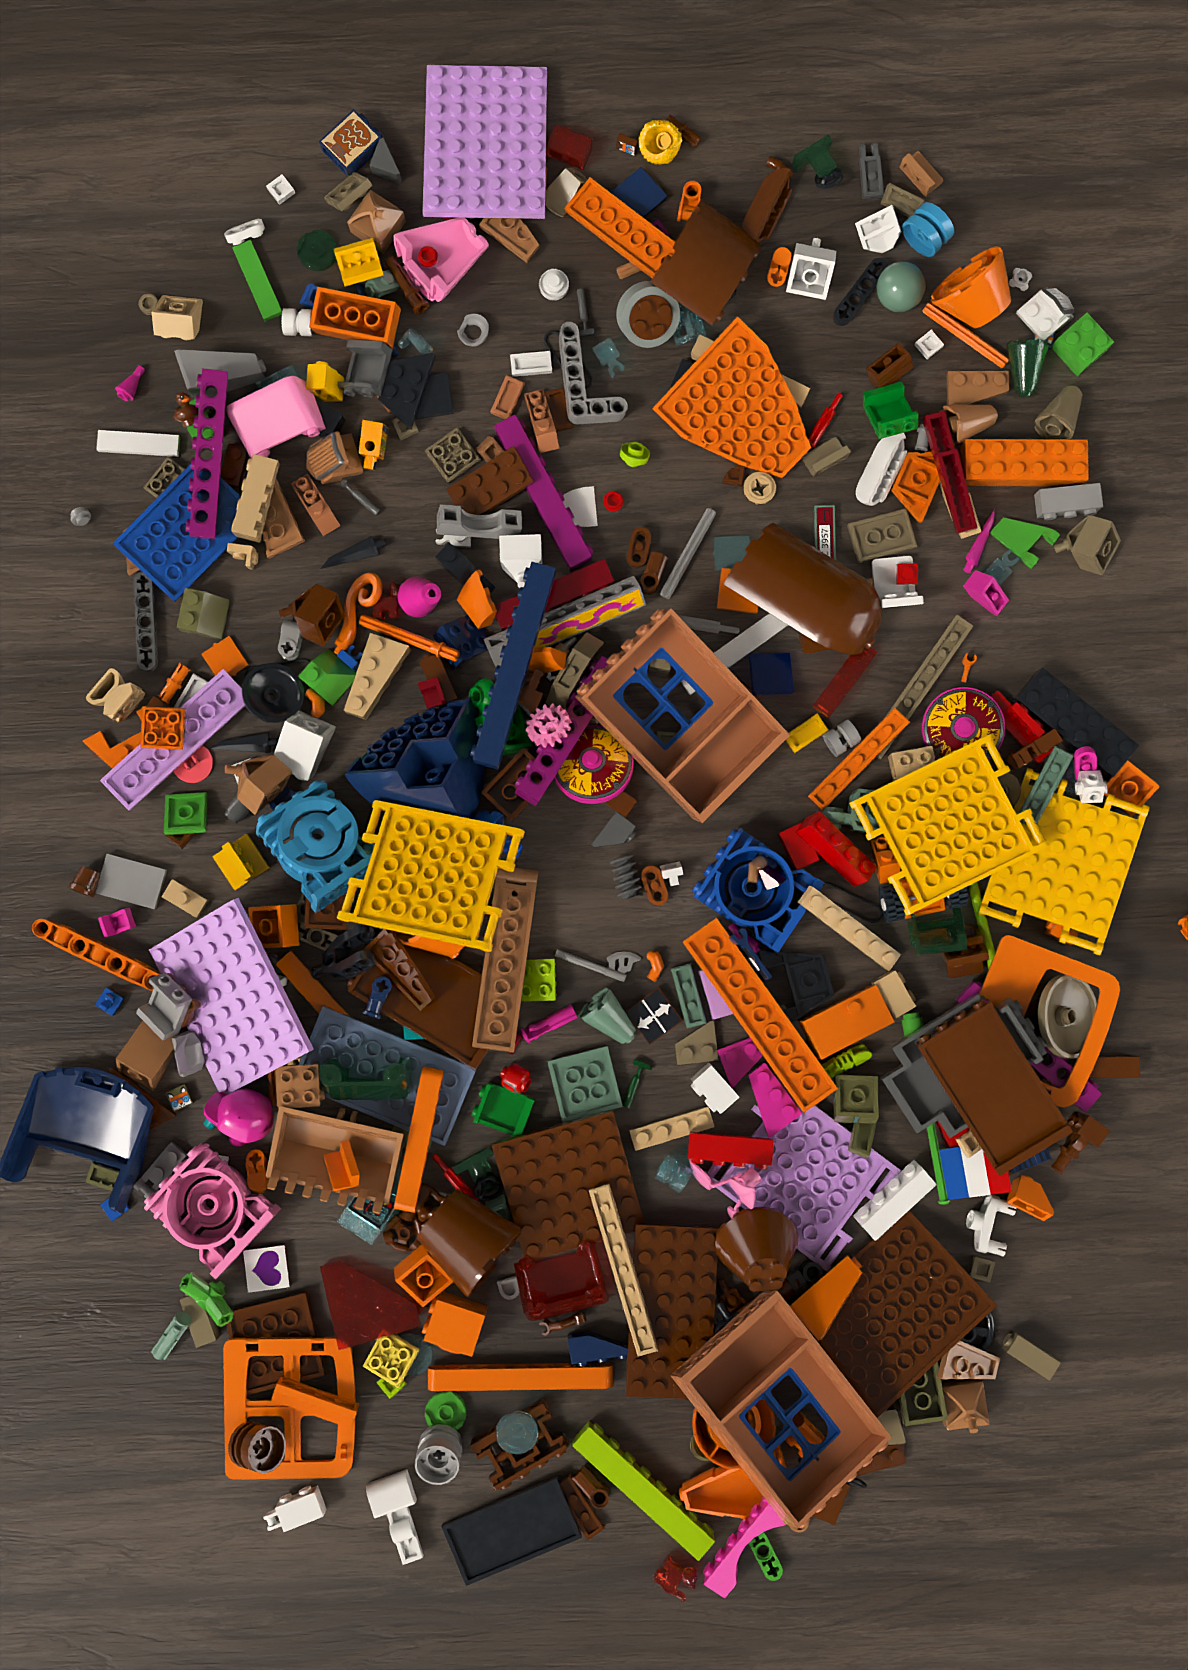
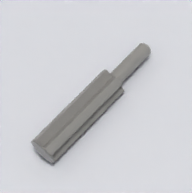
(707, 625)

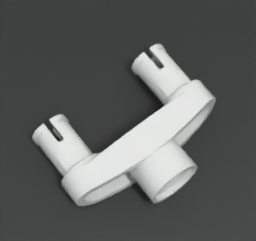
(983, 1221)

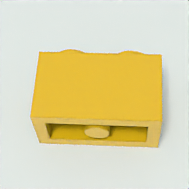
(323, 382)

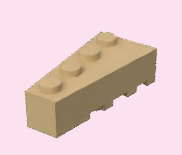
(376, 670)

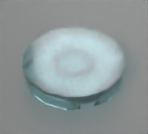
(424, 1356)
(517, 1432)

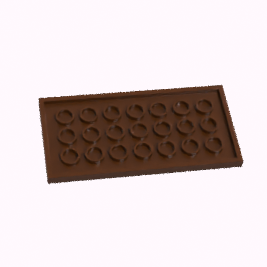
(679, 1290)

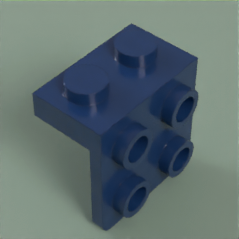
(464, 637)

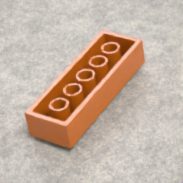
(1024, 462)

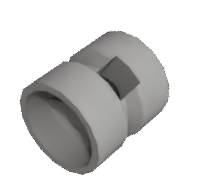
(848, 734)

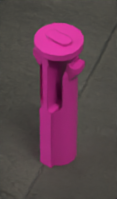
(550, 1023)

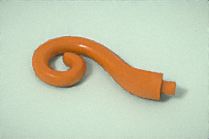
(348, 632)

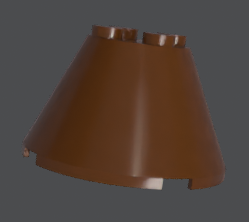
(758, 1247)

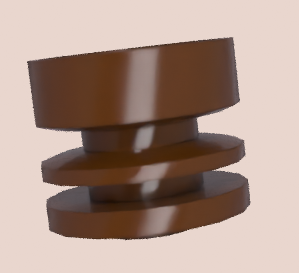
(257, 1447)

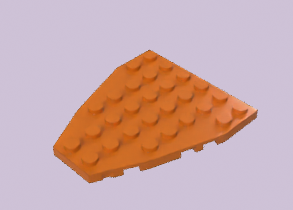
(738, 405)

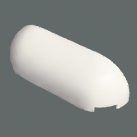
(881, 470)

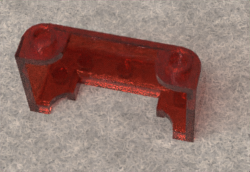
(561, 1283)

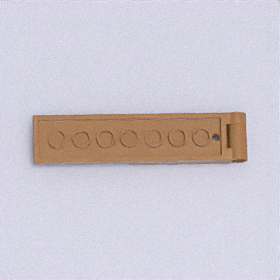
(506, 963)

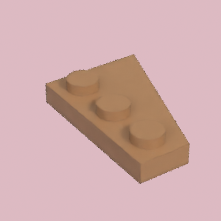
(967, 1363)

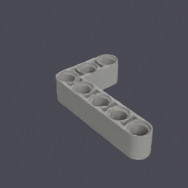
(577, 382)

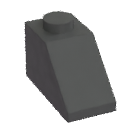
(615, 832)

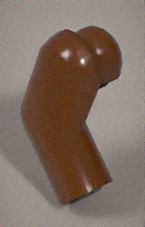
(775, 163)

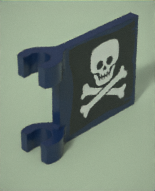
(749, 954)

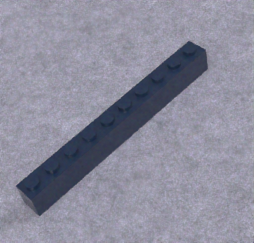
(514, 665)

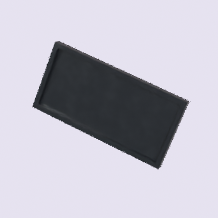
(511, 1530)

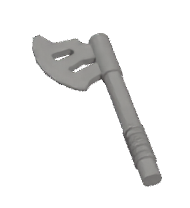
(610, 972)

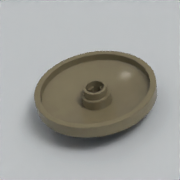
(1066, 1015)

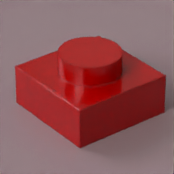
(906, 574)

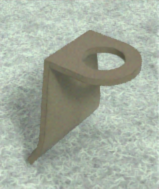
(563, 190)

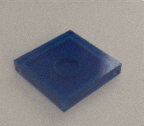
(771, 674)

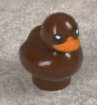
(187, 412)

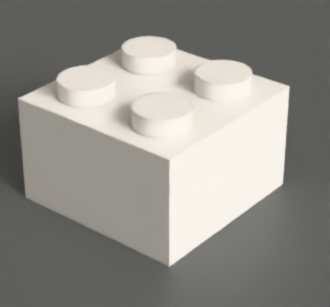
(714, 1088)

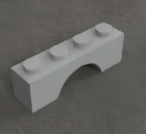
(457, 522)

